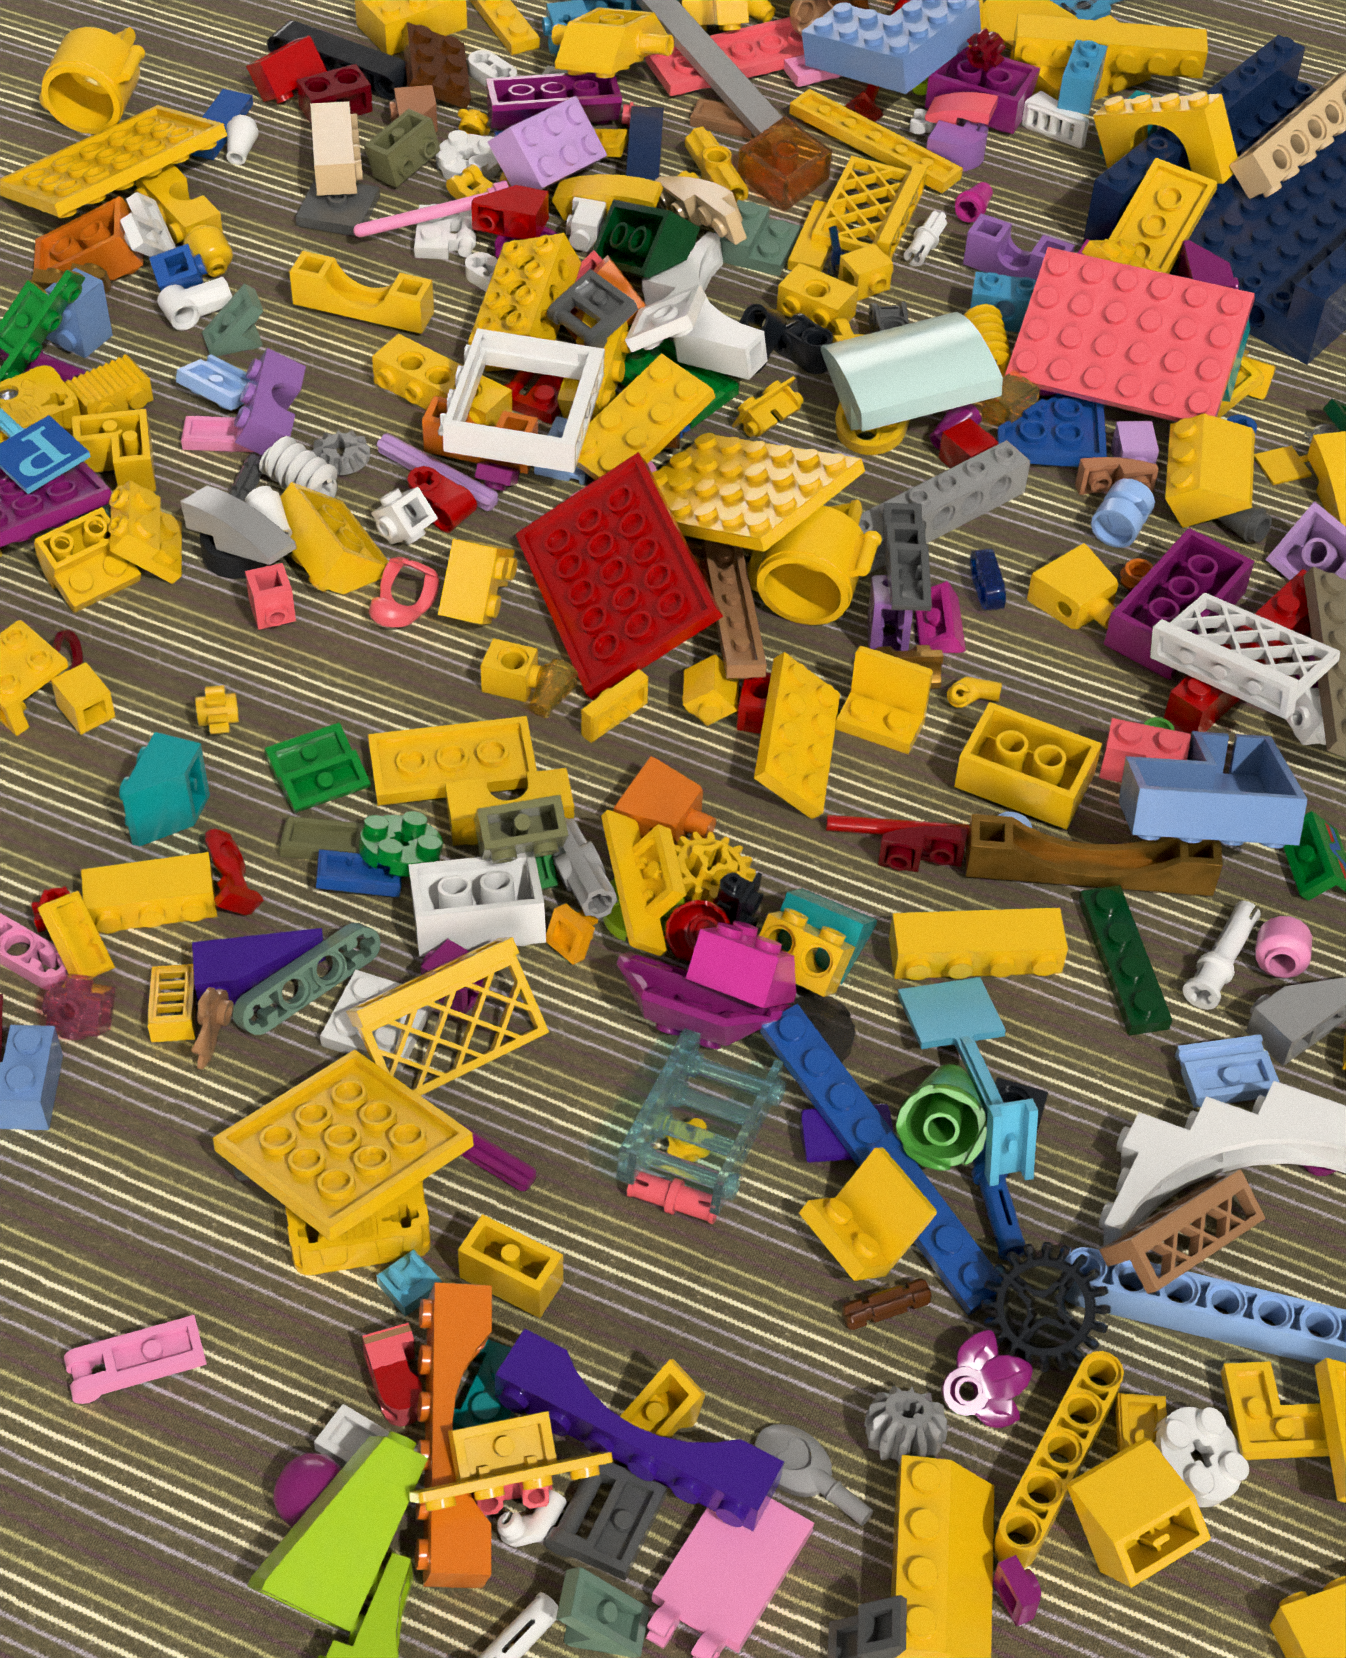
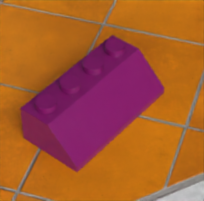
(522, 97)

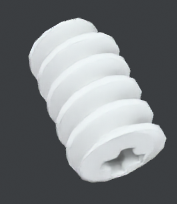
(293, 463)

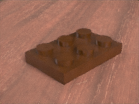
(436, 62)

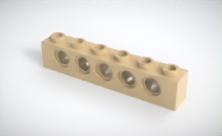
(1293, 140)

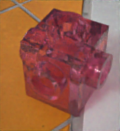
(79, 1007)

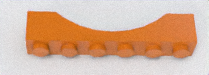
(457, 1537)

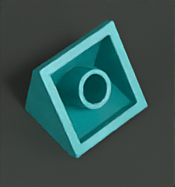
(825, 912)

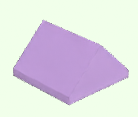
(1312, 542)

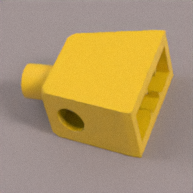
(1075, 589)

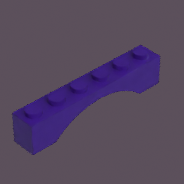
(722, 1476)

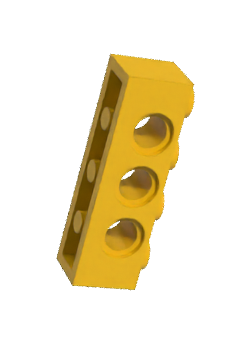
(422, 373)

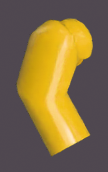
(971, 689)

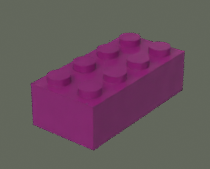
(1178, 579)

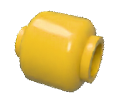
(212, 246)

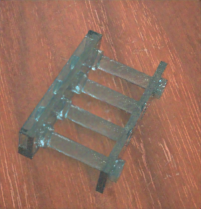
(672, 1091)

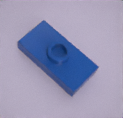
(352, 874)

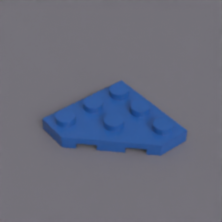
(1058, 431)

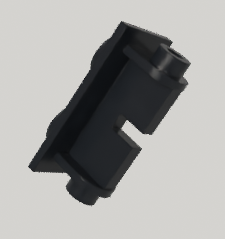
(740, 897)

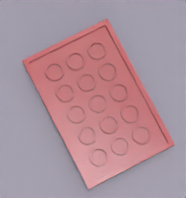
(1130, 336)

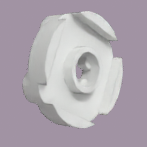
(466, 146)
(1208, 1433)

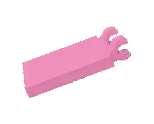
(726, 1578)

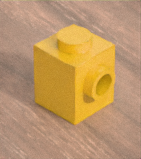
(867, 270)
(708, 691)
(83, 698)

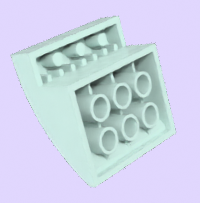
(912, 371)

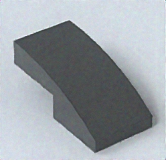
(873, 1633)

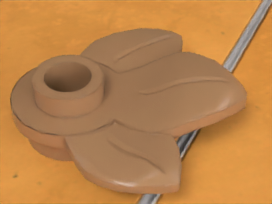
(212, 1013)

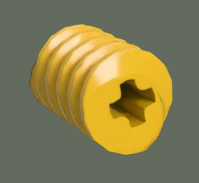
(991, 327)

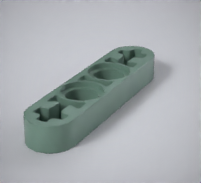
(310, 984)

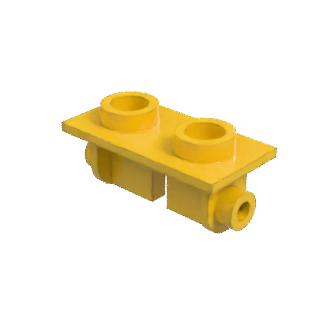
(757, 413)

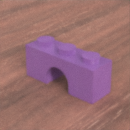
(992, 249)
(266, 398)

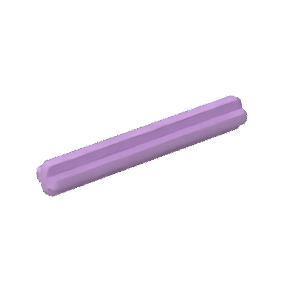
(412, 457)

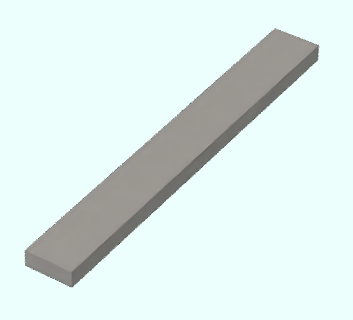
(714, 65)

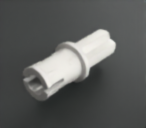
(926, 238)

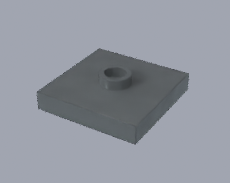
(337, 212)

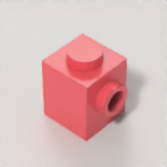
(270, 596)

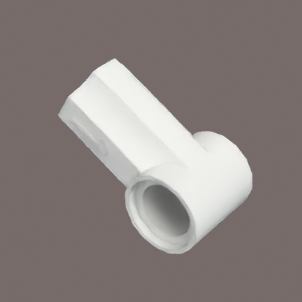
(186, 306)

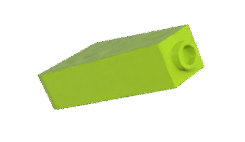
(343, 1536)

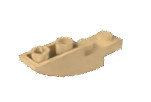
(704, 204)

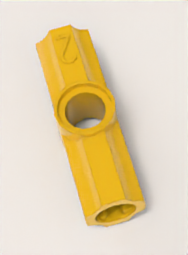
(715, 162)

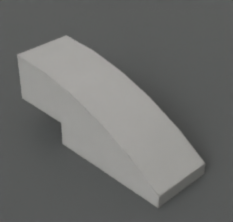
(235, 526)

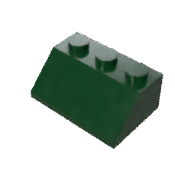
(645, 238)

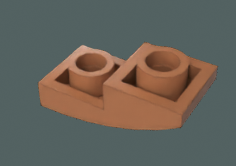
(1101, 473)

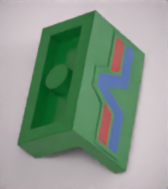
(1318, 859)

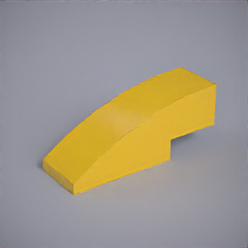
(606, 189)
(1328, 461)

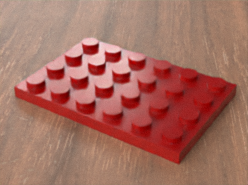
(617, 576)

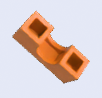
(434, 443)

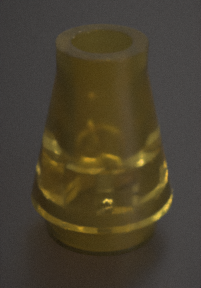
(554, 685)

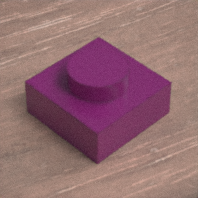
(497, 475)
(1017, 1590)

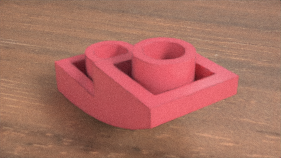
(965, 105)

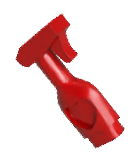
(228, 860)

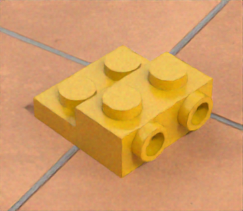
(144, 532)

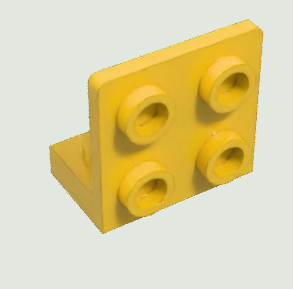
(25, 667)
(886, 700)
(871, 1217)

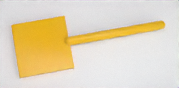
(1283, 465)

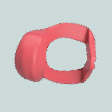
(387, 611)

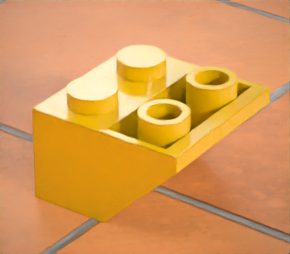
(1137, 1513)

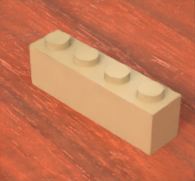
(335, 148)

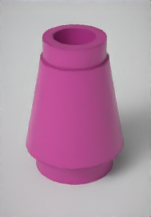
(973, 202)

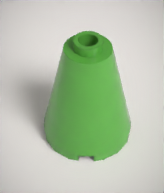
(943, 1120)

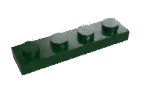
(1125, 960)

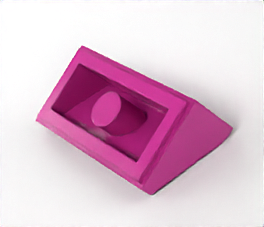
(943, 624)

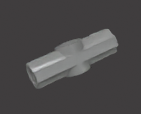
(584, 873)

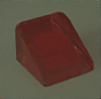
(865, 106)

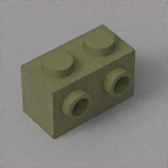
(402, 148)
(521, 828)

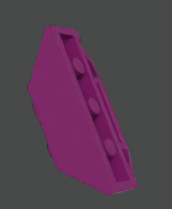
(680, 1003)

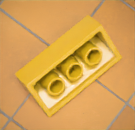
(943, 1558)

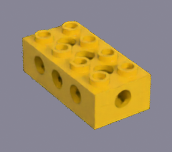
(524, 285)

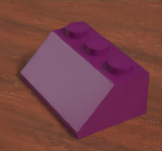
(1010, 81)

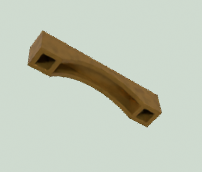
(1012, 851)

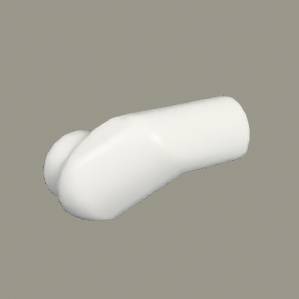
(531, 1528)

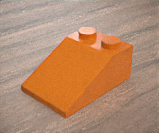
(90, 239)

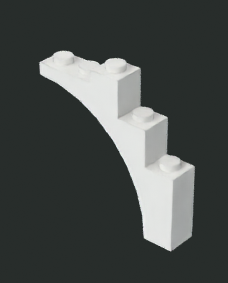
(716, 340)
(1166, 1158)

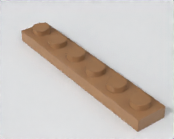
(738, 627)

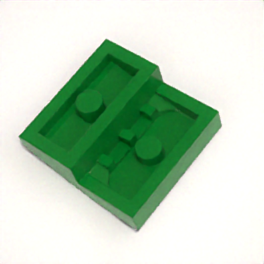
(316, 767)

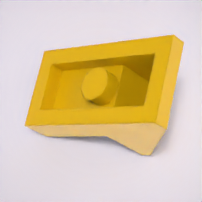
(666, 1403)

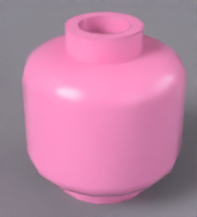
(1283, 947)

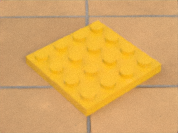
(343, 1144)

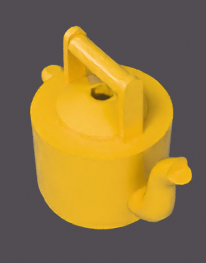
(92, 78)
(815, 566)

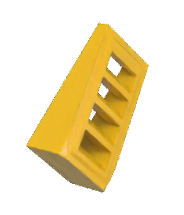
(172, 1026)

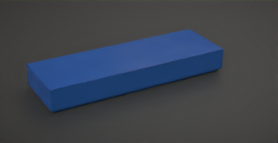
(222, 110)

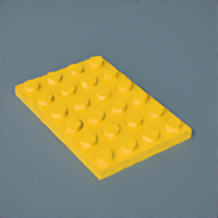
(110, 160)
(750, 489)

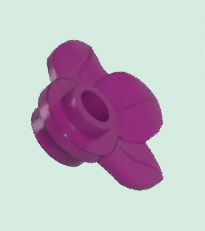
(993, 1379)

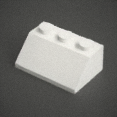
(477, 902)

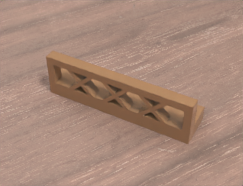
(1177, 1218)

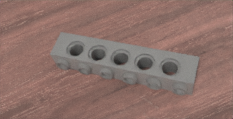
(958, 494)

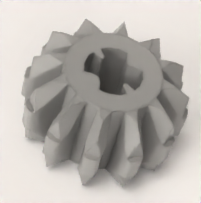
(905, 1424)

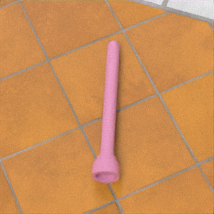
(421, 215)

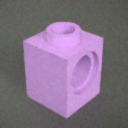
(1135, 441)

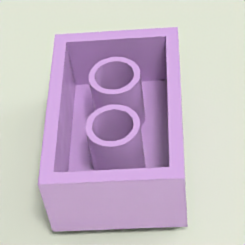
(548, 146)

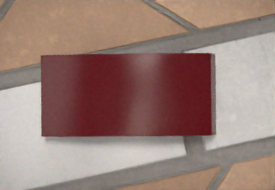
(937, 844)

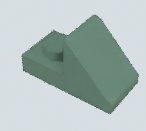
(234, 325)
(601, 1615)

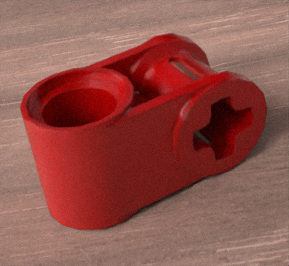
(447, 499)

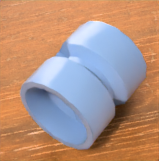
(1122, 513)

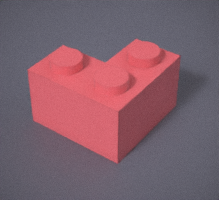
(1139, 740)

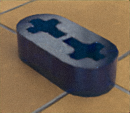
(987, 579)

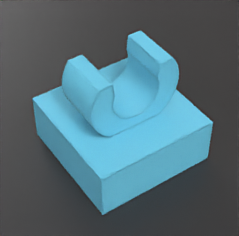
(407, 1282)

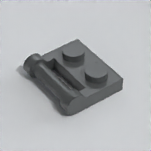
(598, 300)
(620, 1525)

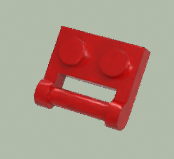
(540, 400)

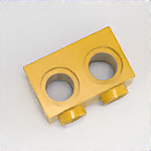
(805, 943)

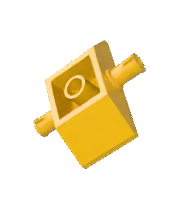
(609, 41)

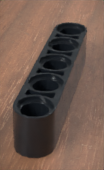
(379, 68)

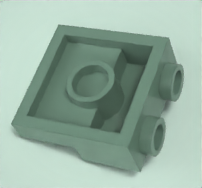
(767, 241)

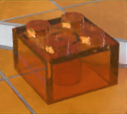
(784, 163)

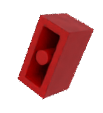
(278, 71)

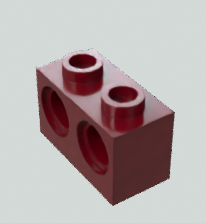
(337, 85)

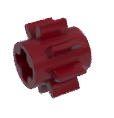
(985, 50)

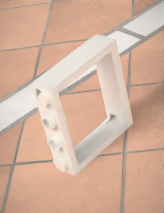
(528, 355)

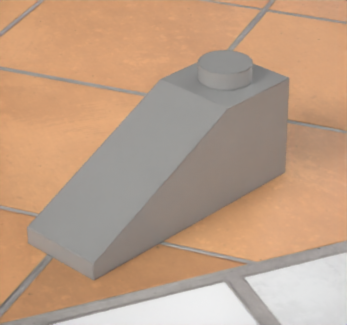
(1298, 1017)

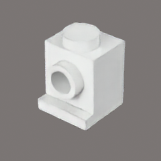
(585, 223)

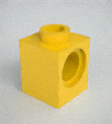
(510, 670)

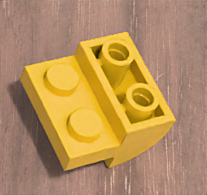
(80, 561)

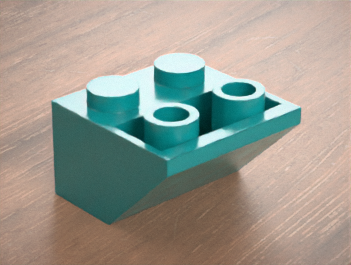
(164, 789)

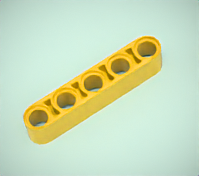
(1065, 1438)

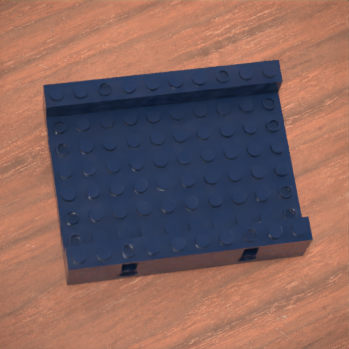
(1277, 245)

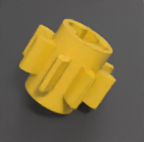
(217, 709)

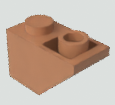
(417, 98)

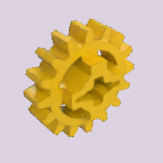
(706, 862)

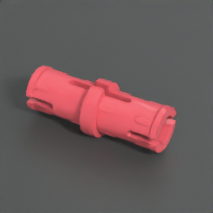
(672, 1196)

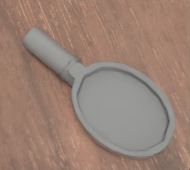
(809, 1469)

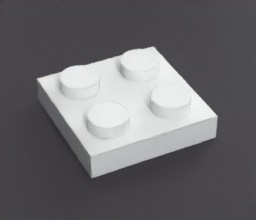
(666, 318)
(344, 1038)

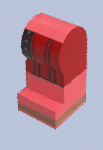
(393, 1383)

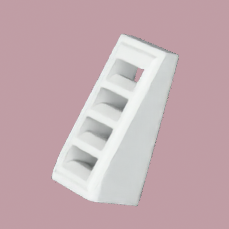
(1036, 118)

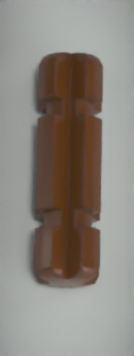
(886, 1303)

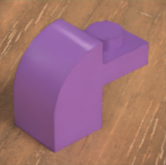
(959, 144)

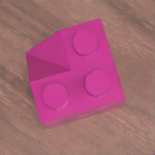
(743, 965)

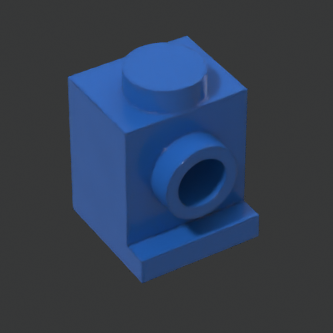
(178, 267)

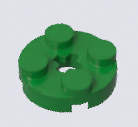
(399, 841)

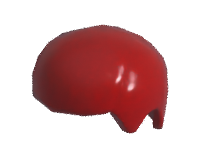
(685, 924)

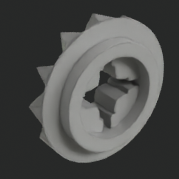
(355, 455)

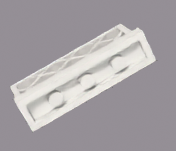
(1236, 669)

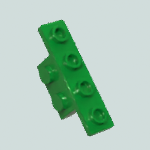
(32, 318)

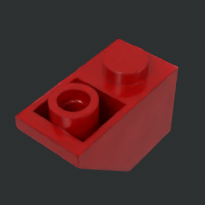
(511, 212)

